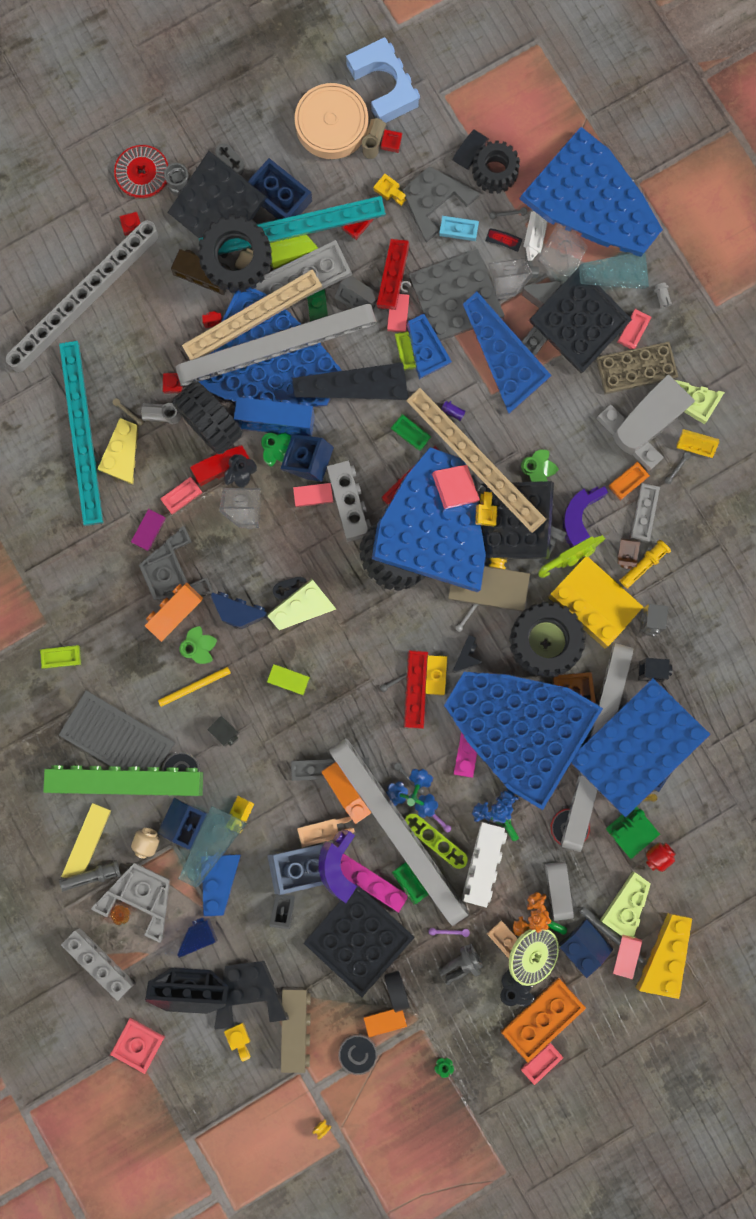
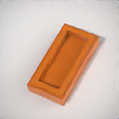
(628, 481)
(384, 1022)

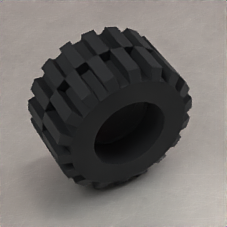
(495, 153)

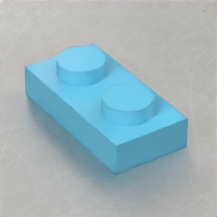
(459, 228)

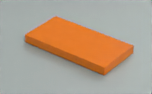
(543, 1020)

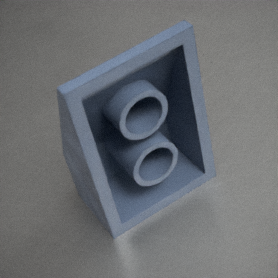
(295, 869)

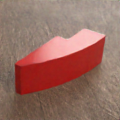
(215, 466)

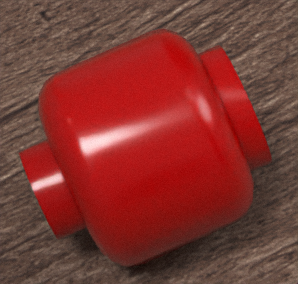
(660, 857)

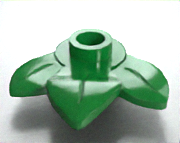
(276, 451)

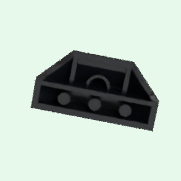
(187, 991)

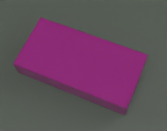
(148, 530)

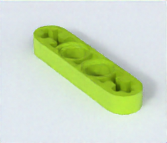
(433, 843)

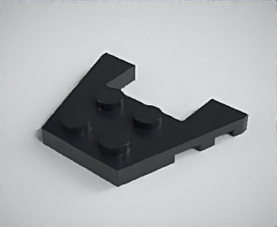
(246, 985)

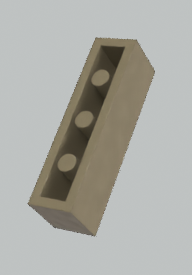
(294, 1030)

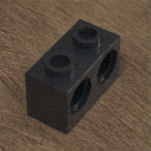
(654, 669)

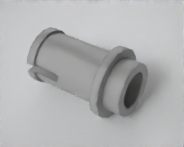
(663, 295)

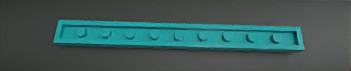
(313, 222)
(81, 433)

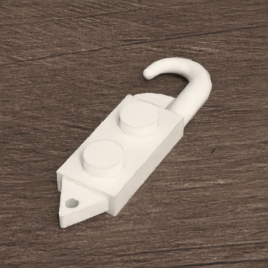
(535, 235)

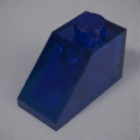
(197, 937)

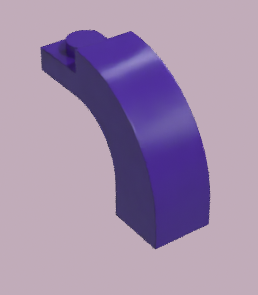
(572, 517)
(330, 866)

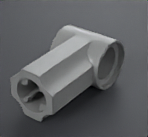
(159, 413)

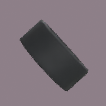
(396, 991)

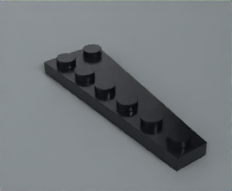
(369, 383)

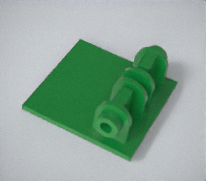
(633, 832)

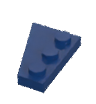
(426, 347)

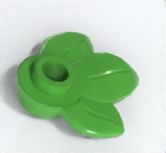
(542, 466)
(201, 646)

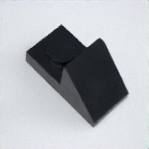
(464, 661)

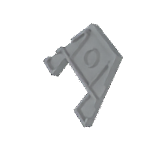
(143, 891)

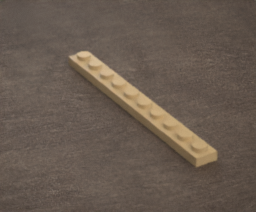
(476, 460)

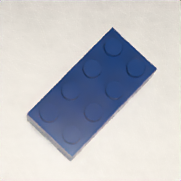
(274, 416)

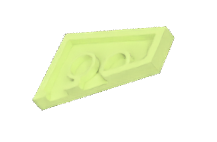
(704, 401)
(300, 606)
(627, 906)

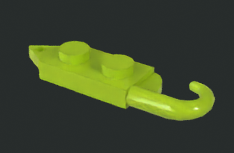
(572, 555)

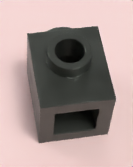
(223, 731)

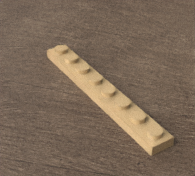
(252, 315)

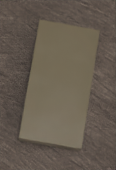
(636, 367)
(498, 589)

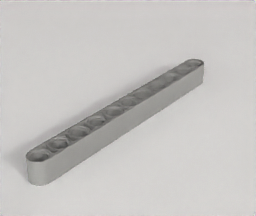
(84, 287)
(276, 344)
(585, 792)
(399, 832)

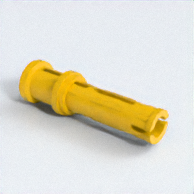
(651, 558)

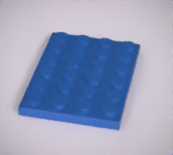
(639, 747)

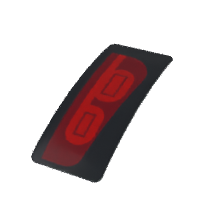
(504, 239)

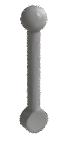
(459, 627)

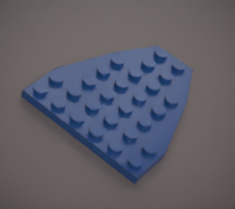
(593, 196)
(272, 376)
(425, 536)
(522, 729)

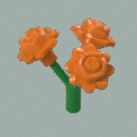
(539, 919)

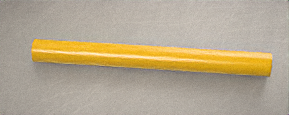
(194, 686)

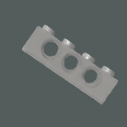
(337, 473)
(98, 964)

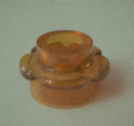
(115, 915)

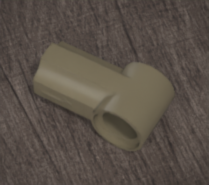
(373, 138)

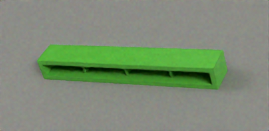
(123, 782)

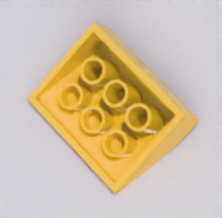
(597, 601)

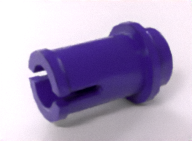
(453, 410)

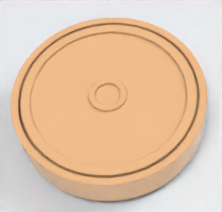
(331, 121)

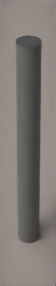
(605, 929)

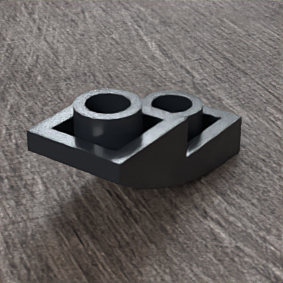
(468, 149)

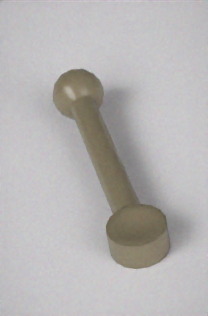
(116, 402)

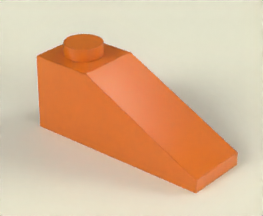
(346, 793)

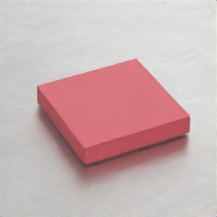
(455, 486)
(137, 1045)

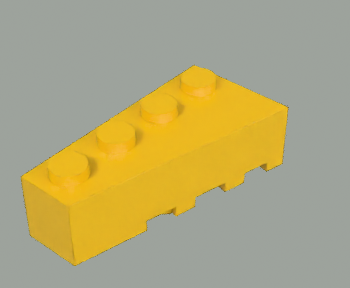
(667, 960)

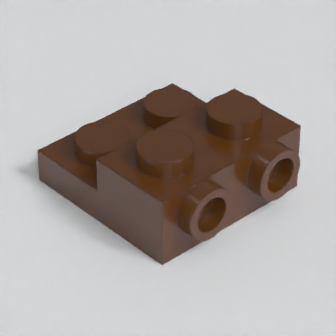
(580, 683)

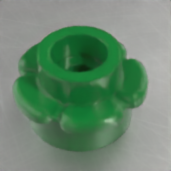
(444, 1073)

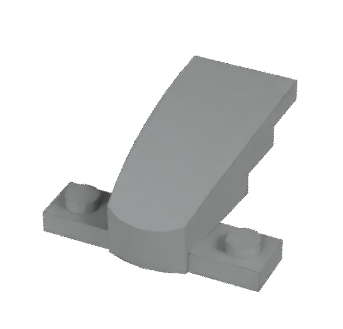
(647, 421)

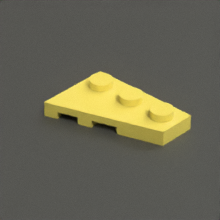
(120, 452)

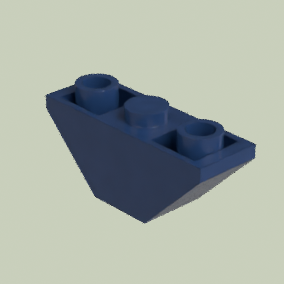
(237, 612)

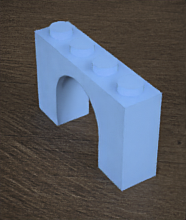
(381, 57)

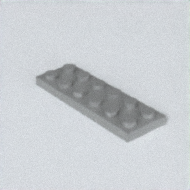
(325, 261)

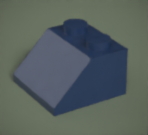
(307, 457)
(585, 948)

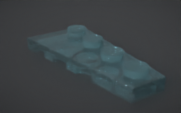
(616, 271)
(212, 842)

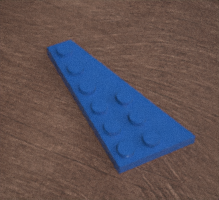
(510, 361)

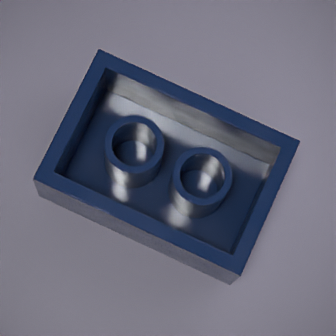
(284, 193)

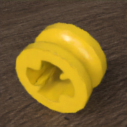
(498, 563)
(321, 1129)

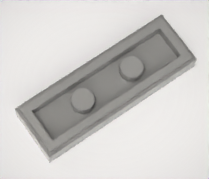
(644, 512)

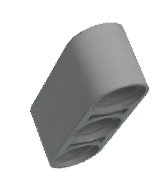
(559, 891)

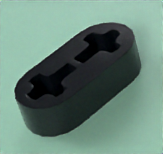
(287, 584)

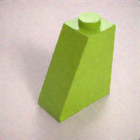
(290, 250)

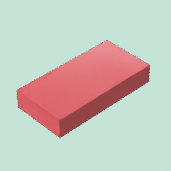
(398, 318)
(634, 330)
(181, 495)
(313, 495)
(627, 956)
(542, 1063)

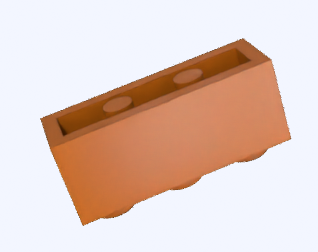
(173, 611)

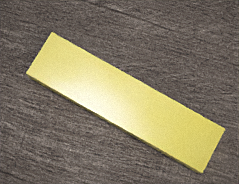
(87, 841)

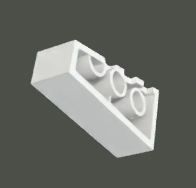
(483, 865)

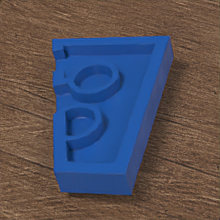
(218, 885)

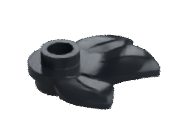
(239, 470)
(521, 992)

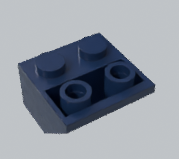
(182, 823)

